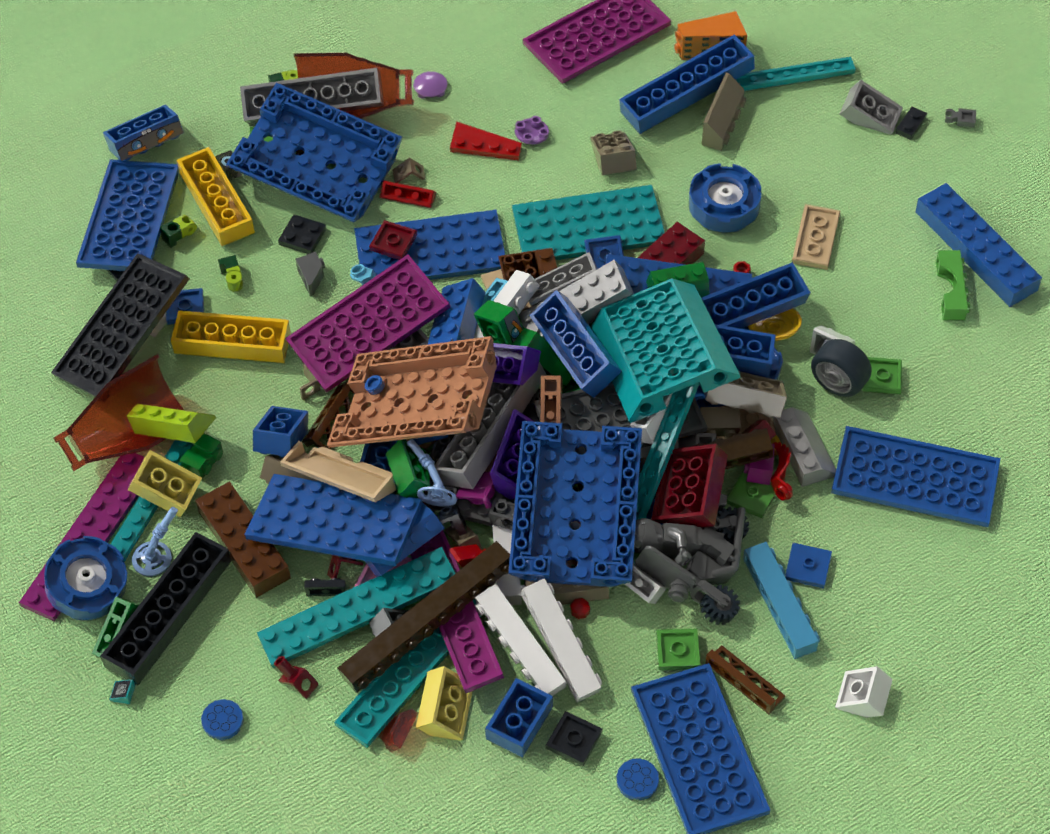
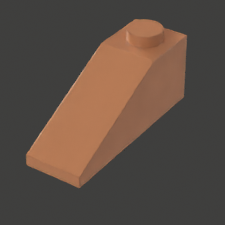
(551, 399)

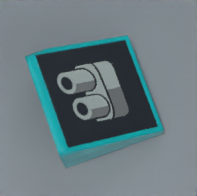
(123, 691)

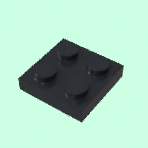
(302, 234)
(574, 738)

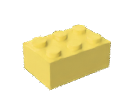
(164, 483)

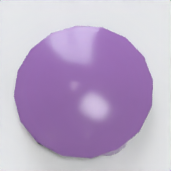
(430, 84)
(531, 130)

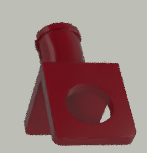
(336, 560)
(294, 676)

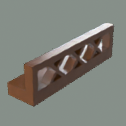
(327, 414)
(743, 682)

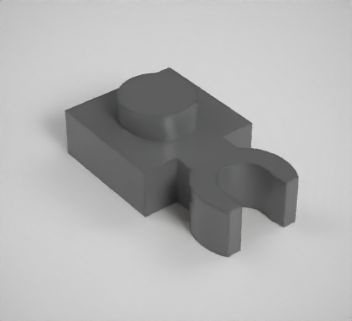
(963, 117)

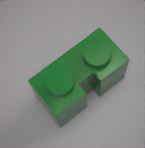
(202, 455)

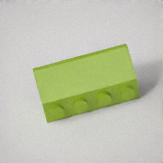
(169, 422)

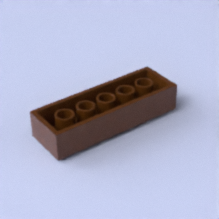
(228, 521)

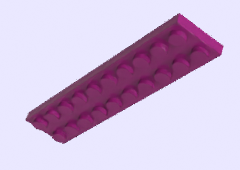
(98, 519)
(465, 633)

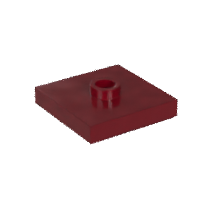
(393, 240)

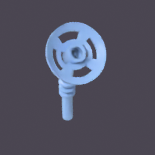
(436, 492)
(151, 555)

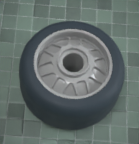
(841, 368)

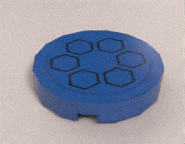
(222, 719)
(637, 779)

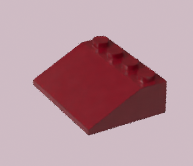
(691, 486)

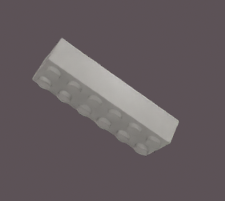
(590, 293)

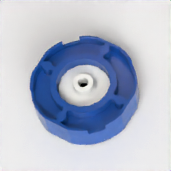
(724, 198)
(85, 577)

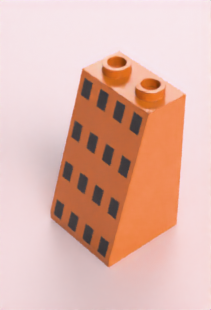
(704, 33)

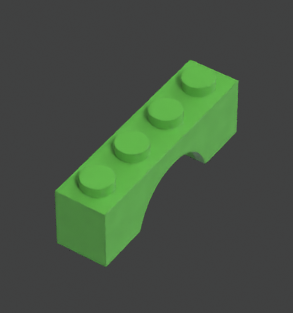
(950, 267)

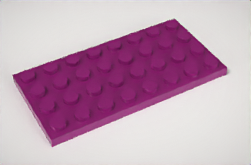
(594, 35)
(367, 321)

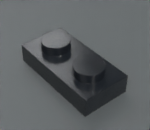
(911, 123)
(320, 587)

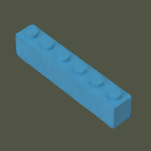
(781, 600)

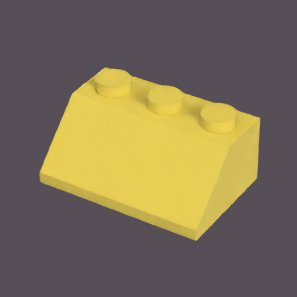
(443, 705)

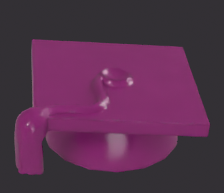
(481, 493)

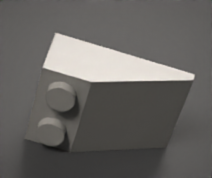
(871, 108)

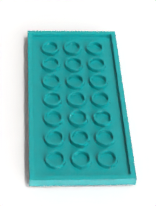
(572, 219)

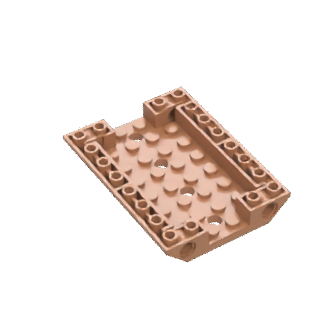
(427, 386)

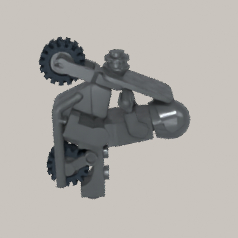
(711, 556)

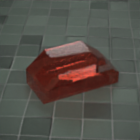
(397, 730)

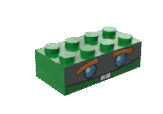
(498, 322)

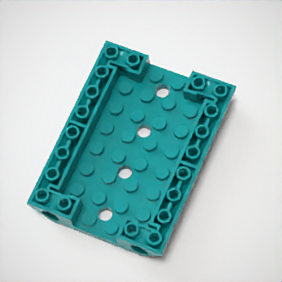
(681, 329)

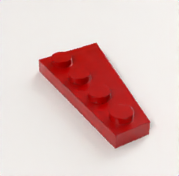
(483, 143)

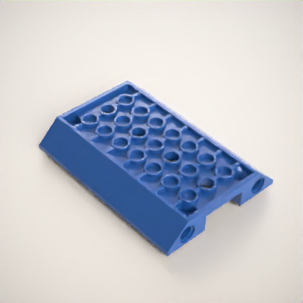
(326, 138)
(548, 505)

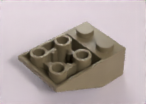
(613, 152)

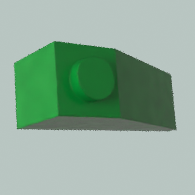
(118, 615)

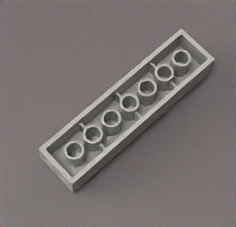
(340, 90)
(473, 451)

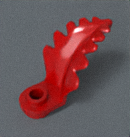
(781, 489)

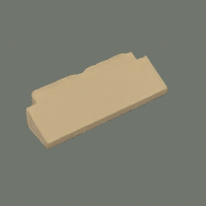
(340, 471)

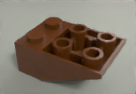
(531, 262)

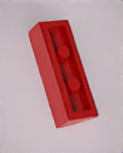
(407, 194)

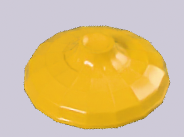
(782, 325)

